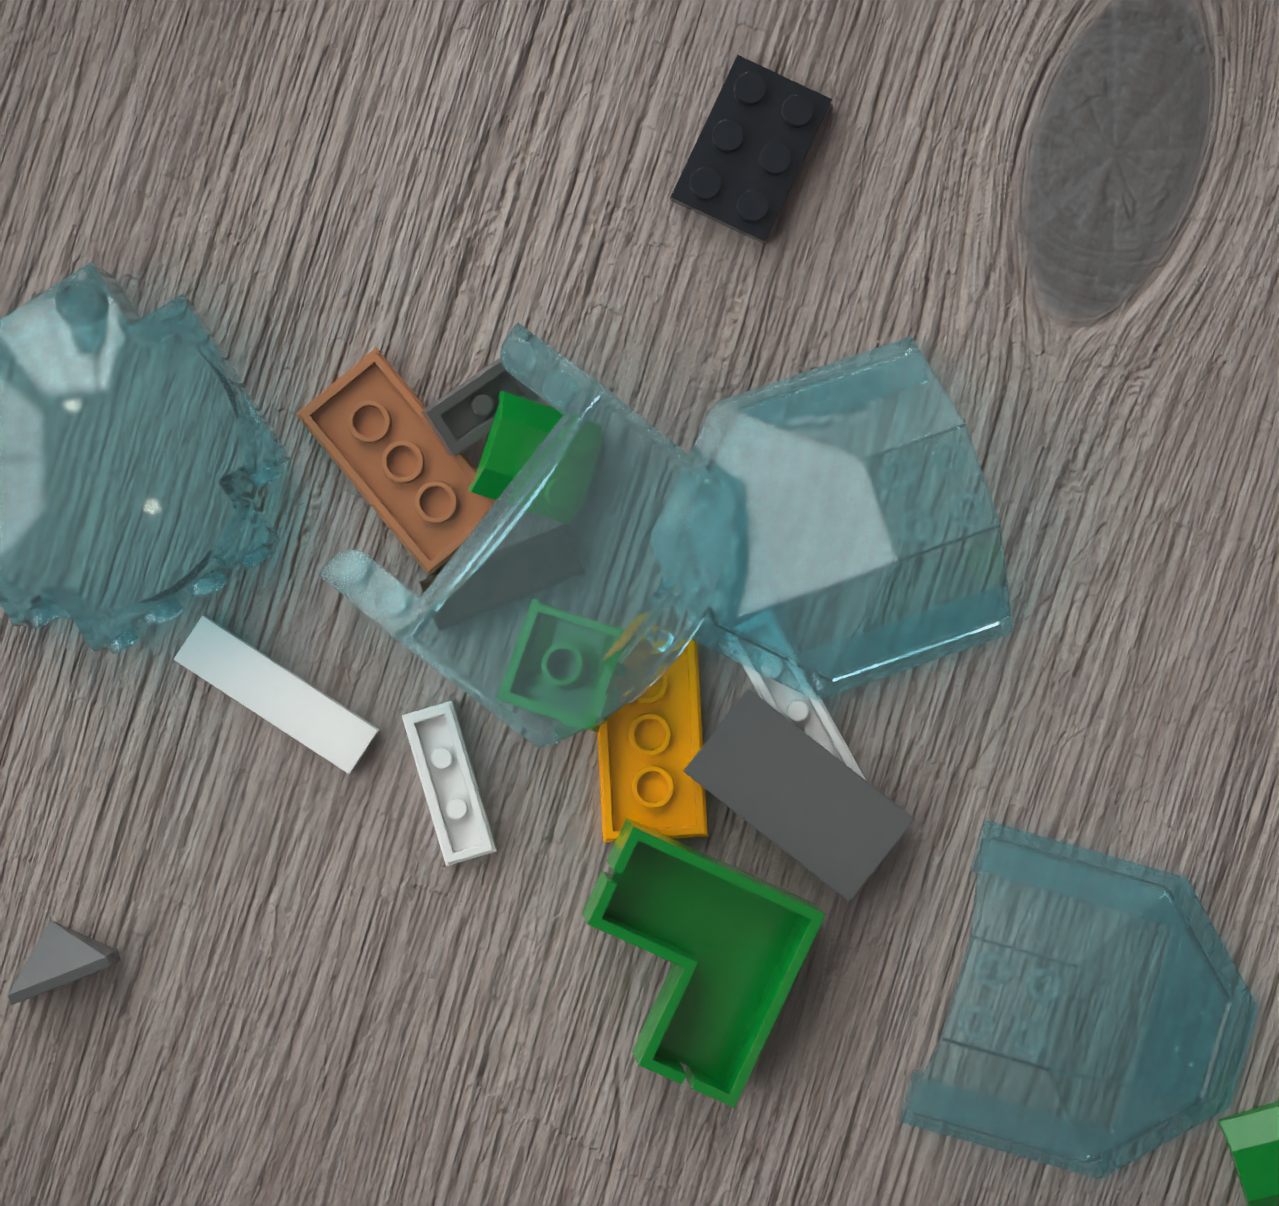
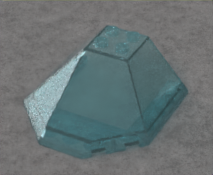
(855, 525)
(1082, 1010)

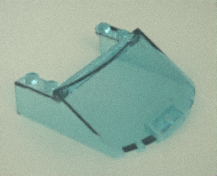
(575, 574)

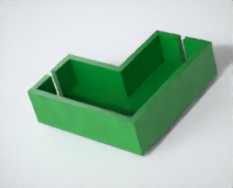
(730, 949)

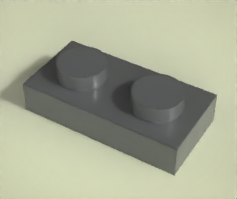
(470, 408)

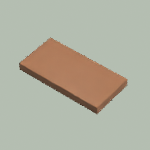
(396, 461)

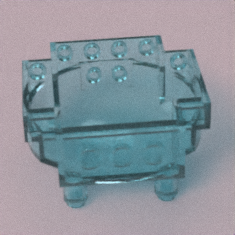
(123, 462)

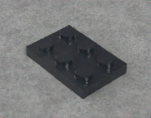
(750, 149)

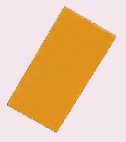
(645, 755)

